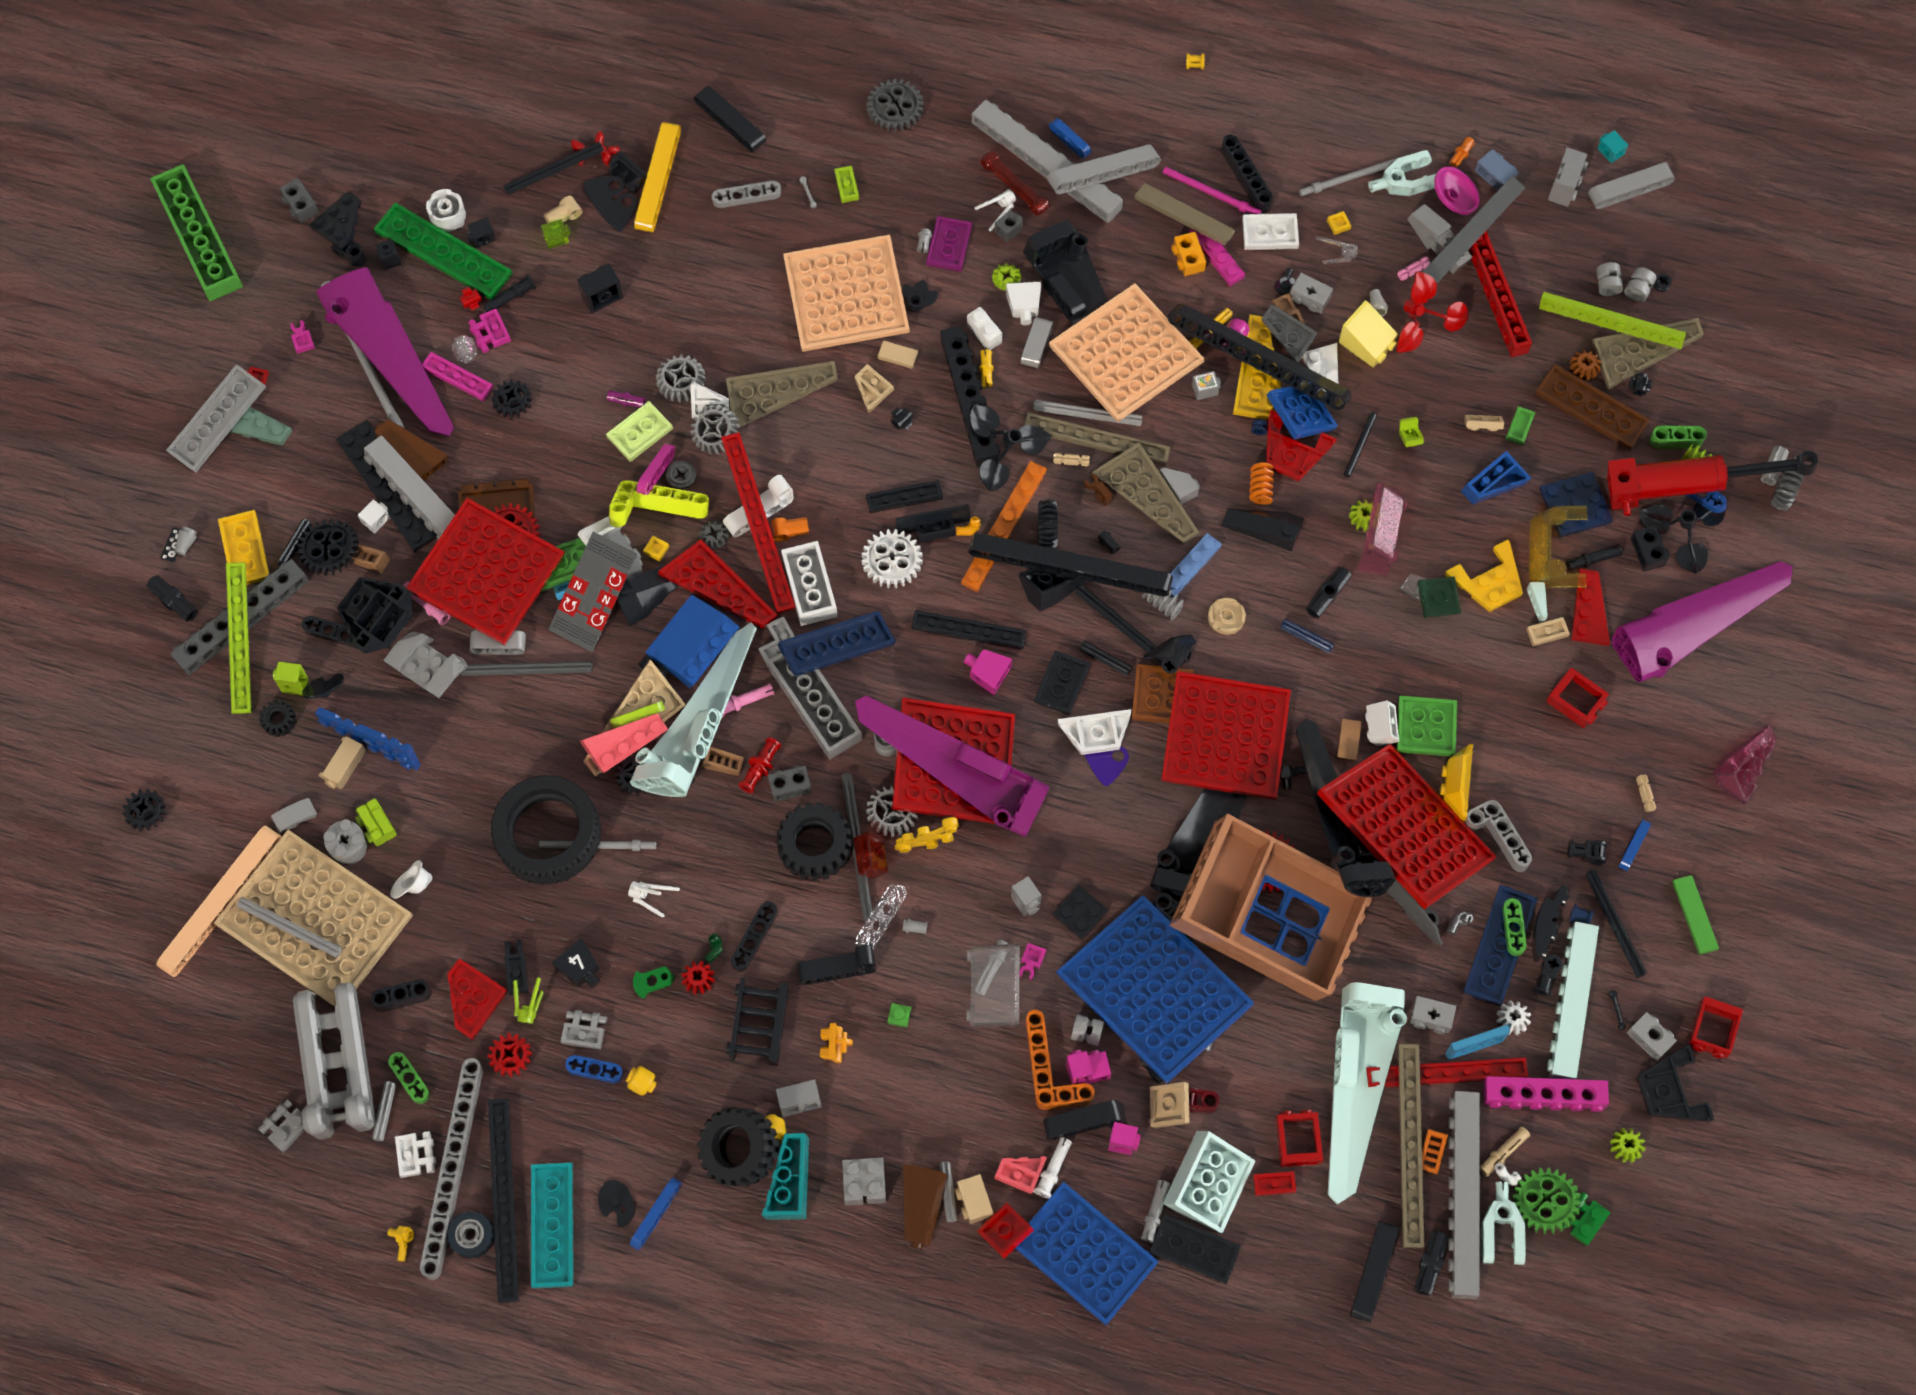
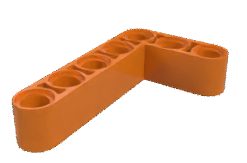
(1045, 1070)

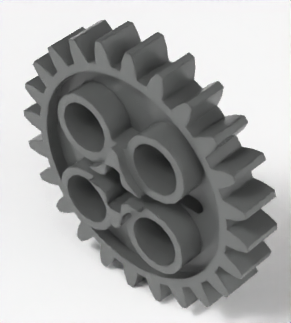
(881, 112)

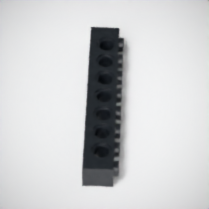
(949, 339)

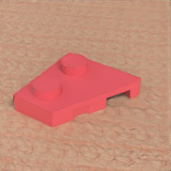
(1021, 1172)

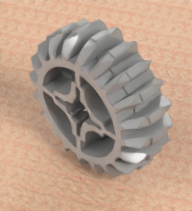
(677, 369)
(727, 420)
(884, 824)

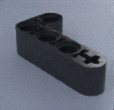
(838, 967)
(1084, 1120)

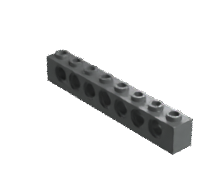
(265, 605)

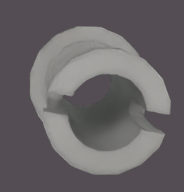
(924, 239)
(914, 926)

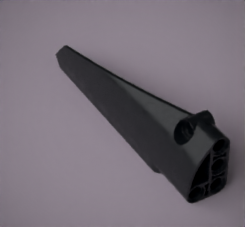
(1066, 270)
(1191, 838)
(1349, 855)

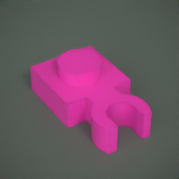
(301, 338)
(1032, 958)

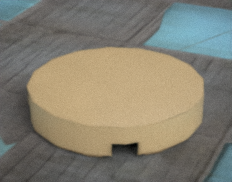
(1226, 616)

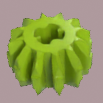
(1357, 514)
(1633, 1151)

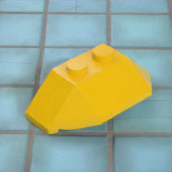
(1457, 781)

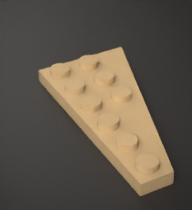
(647, 689)

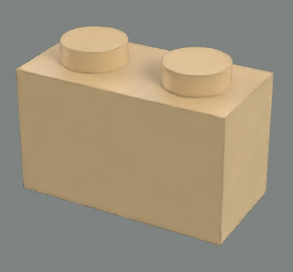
(974, 1198)

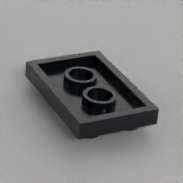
(1062, 682)

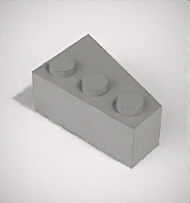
(1568, 177)

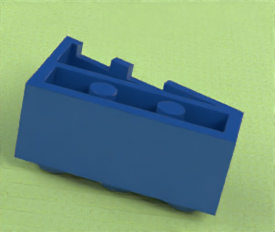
(1496, 479)

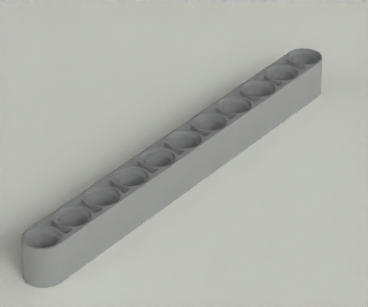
(451, 1177)

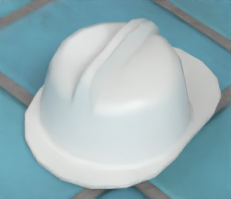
(412, 881)

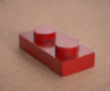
(1274, 1183)

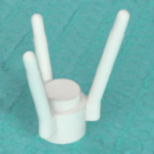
(1005, 199)
(640, 891)

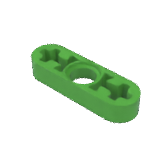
(1521, 941)
(396, 1069)

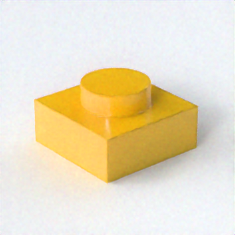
(1339, 223)
(656, 548)

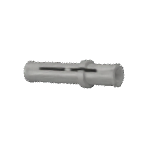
(1155, 1211)

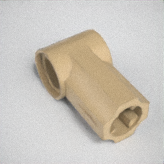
(566, 210)

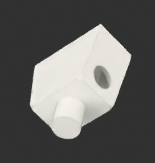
(1024, 300)

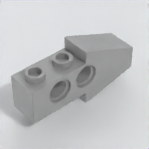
(1435, 233)

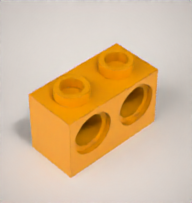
(1192, 253)

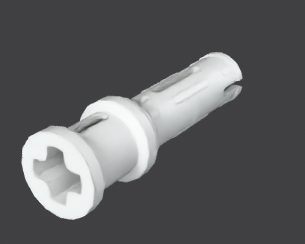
(1049, 1177)

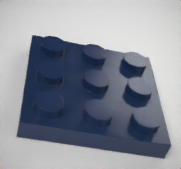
(1577, 491)

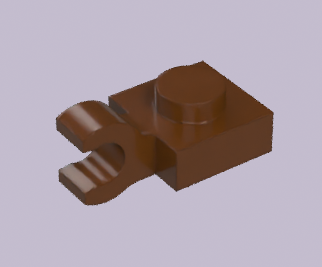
(1101, 492)

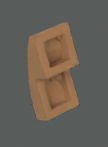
(1286, 304)
(1349, 739)

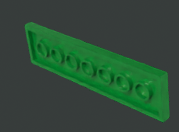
(443, 251)

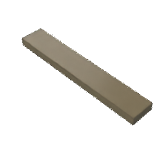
(1184, 214)

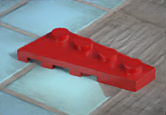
(1589, 612)

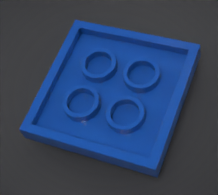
(1301, 413)

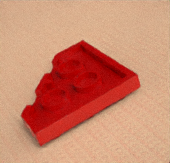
(472, 997)

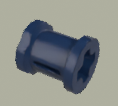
(1581, 915)

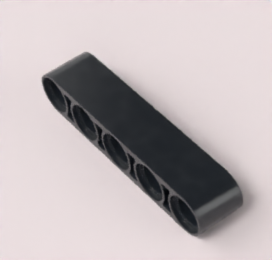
(730, 119)
(1249, 180)
(1374, 1271)

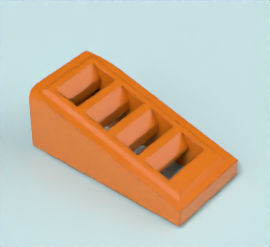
(1427, 1141)

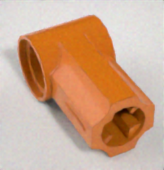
(784, 529)

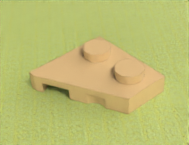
(872, 387)

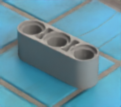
(1037, 342)
(485, 645)

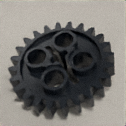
(328, 546)

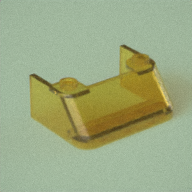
(1541, 565)

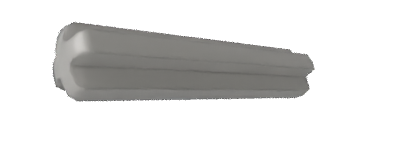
(384, 1111)
(948, 1195)

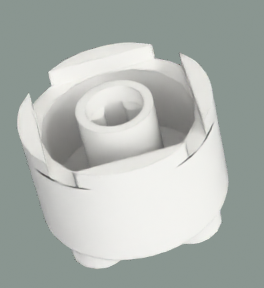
(446, 210)

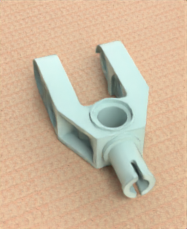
(1396, 171)
(1513, 1218)

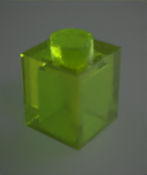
(555, 233)

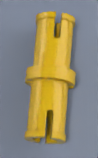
(986, 368)

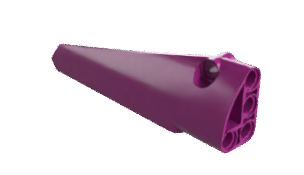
(380, 336)
(1678, 628)
(969, 772)

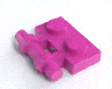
(495, 329)

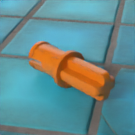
(1462, 152)

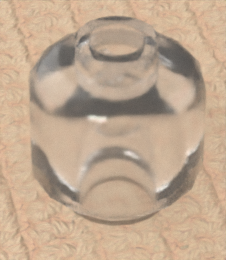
(464, 349)

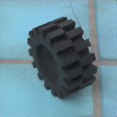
(284, 726)

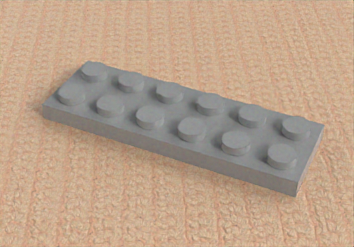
(216, 418)

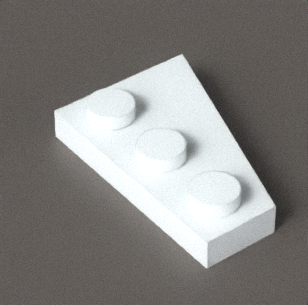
(1323, 361)

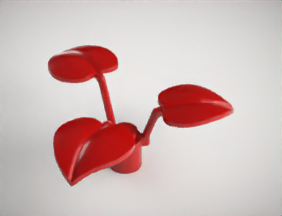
(1422, 290)

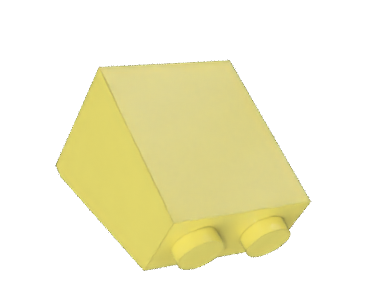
(1368, 335)

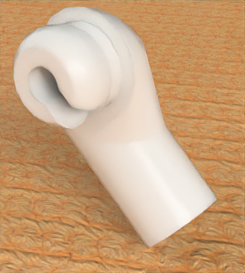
(1505, 1176)

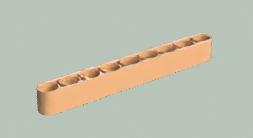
(203, 920)

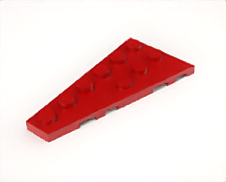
(712, 579)

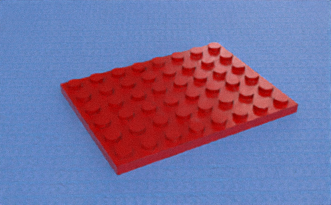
(1407, 825)

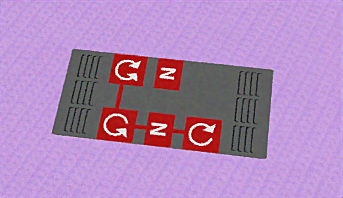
(592, 591)

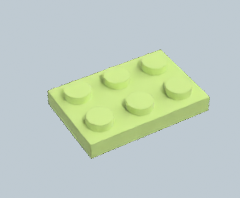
(639, 431)

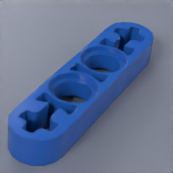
(655, 1213)

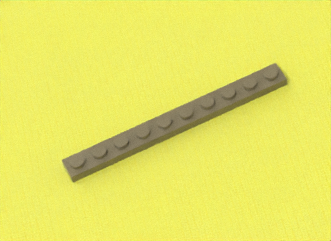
(1410, 1146)

